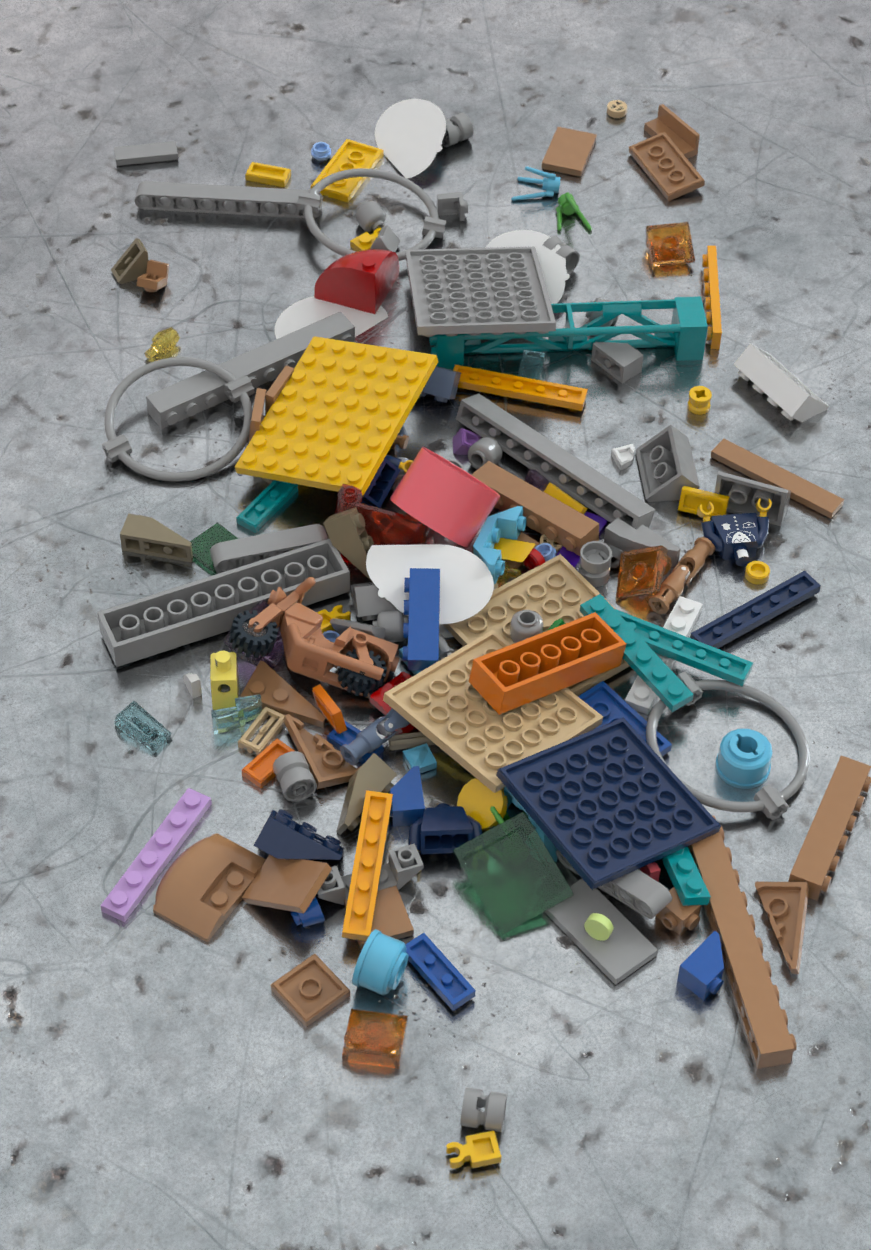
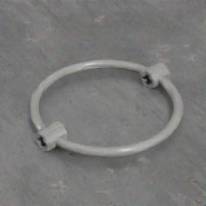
(311, 201)
(119, 446)
(766, 799)

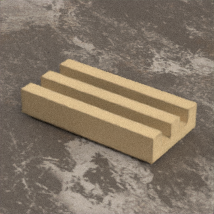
(269, 738)

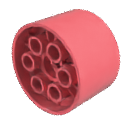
(444, 497)

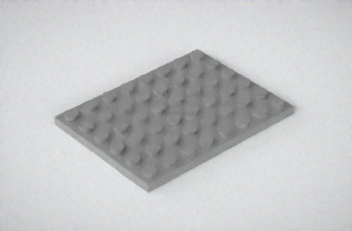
(478, 291)

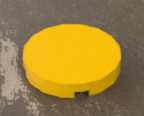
(478, 799)

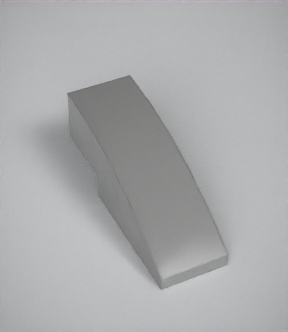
(628, 538)

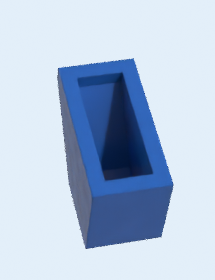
(407, 799)
(704, 968)

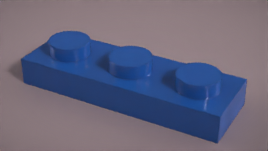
(439, 972)

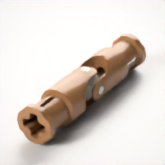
(682, 574)

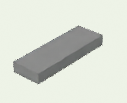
(146, 153)

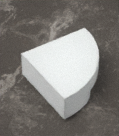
(623, 456)
(193, 684)

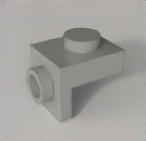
(452, 204)

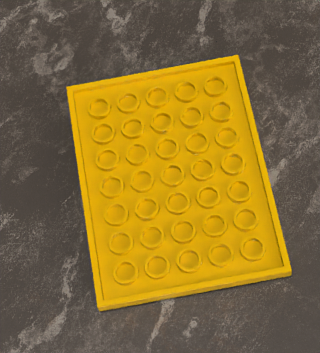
(337, 415)

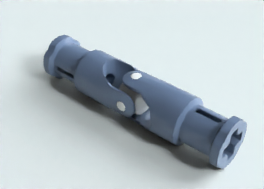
(368, 740)

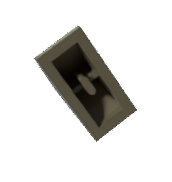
(131, 263)

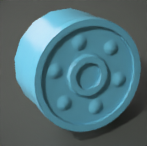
(744, 758)
(380, 963)

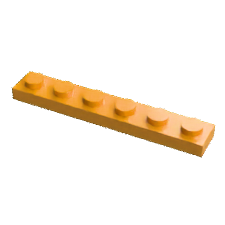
(712, 301)
(521, 388)
(367, 866)

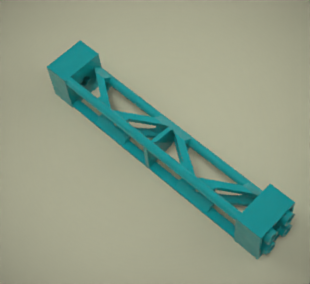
(685, 333)

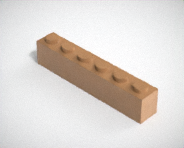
(541, 510)
(830, 825)

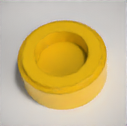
(757, 572)

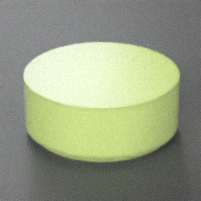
(598, 926)

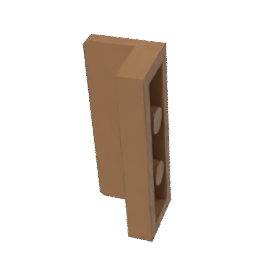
(679, 132)

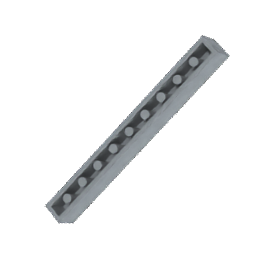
(259, 364)
(553, 462)

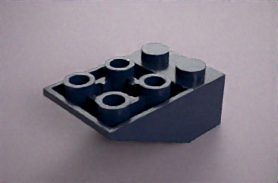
(291, 840)

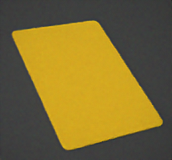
(513, 549)

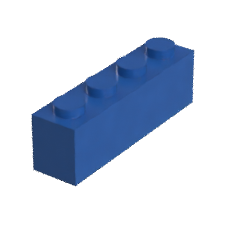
(423, 622)

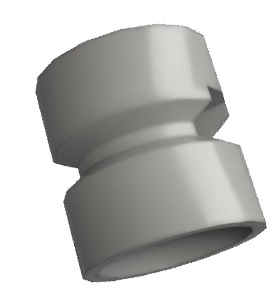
(457, 129)
(572, 256)
(595, 562)
(294, 776)
(494, 1111)

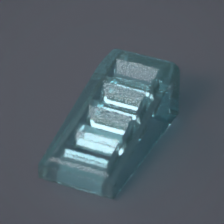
(134, 710)

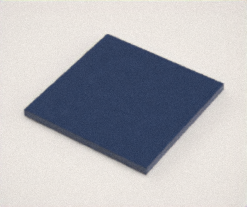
(608, 802)

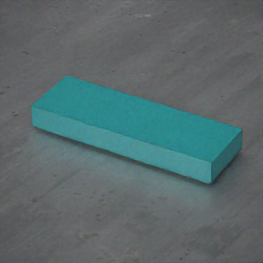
(266, 505)

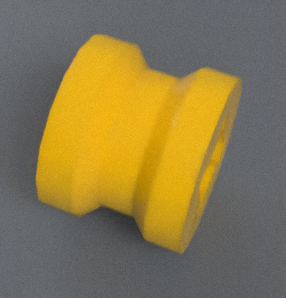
(699, 400)

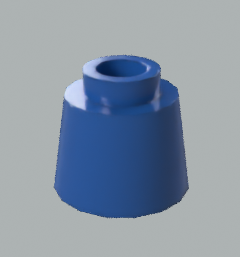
(312, 915)

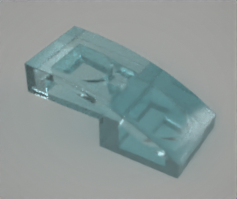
(231, 718)

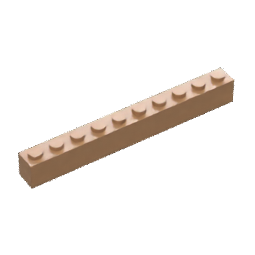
(742, 955)

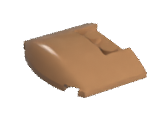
(206, 885)

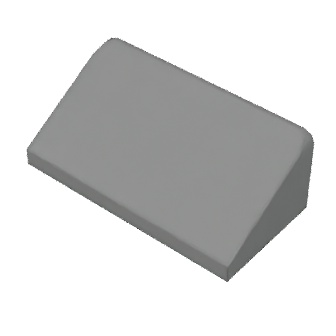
(341, 625)

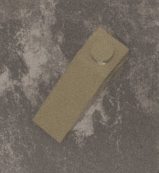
(152, 538)

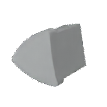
(386, 240)

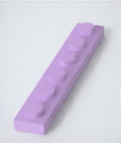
(156, 855)

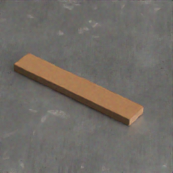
(771, 474)

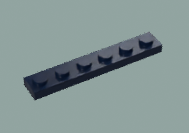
(757, 611)

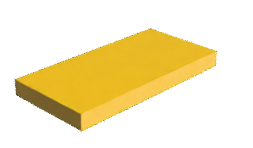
(349, 156)

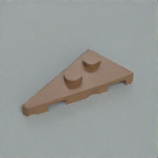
(281, 696)
(323, 760)
(786, 911)

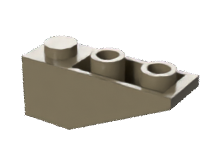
(350, 537)
(371, 776)

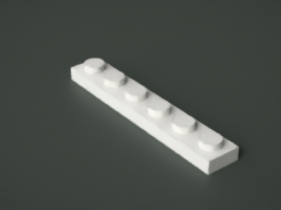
(680, 621)

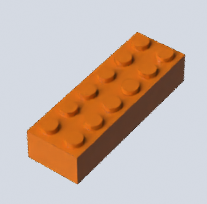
(546, 663)

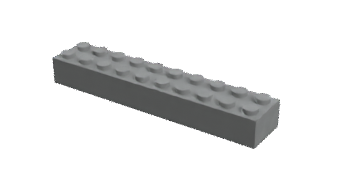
(212, 603)

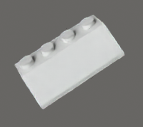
(779, 384)

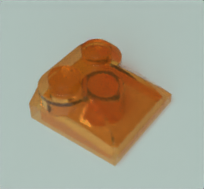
(670, 244)
(642, 571)
(374, 1038)

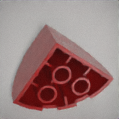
(359, 279)

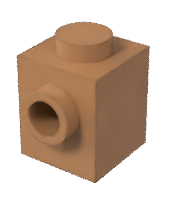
(679, 917)

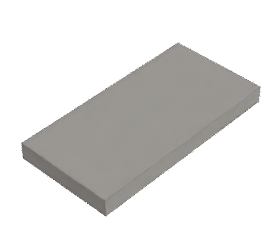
(621, 952)

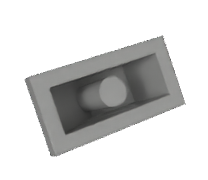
(617, 359)

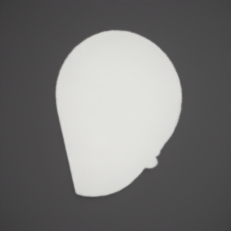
(411, 135)
(552, 265)
(312, 310)
(464, 577)

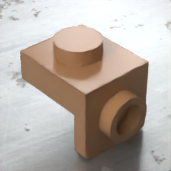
(155, 276)

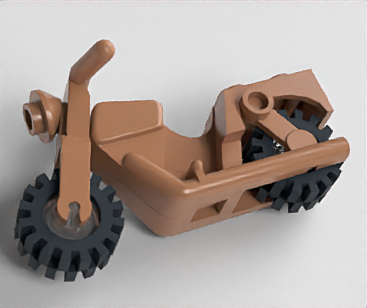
(361, 657)

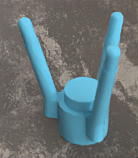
(550, 184)

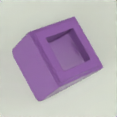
(463, 441)

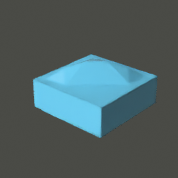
(421, 757)

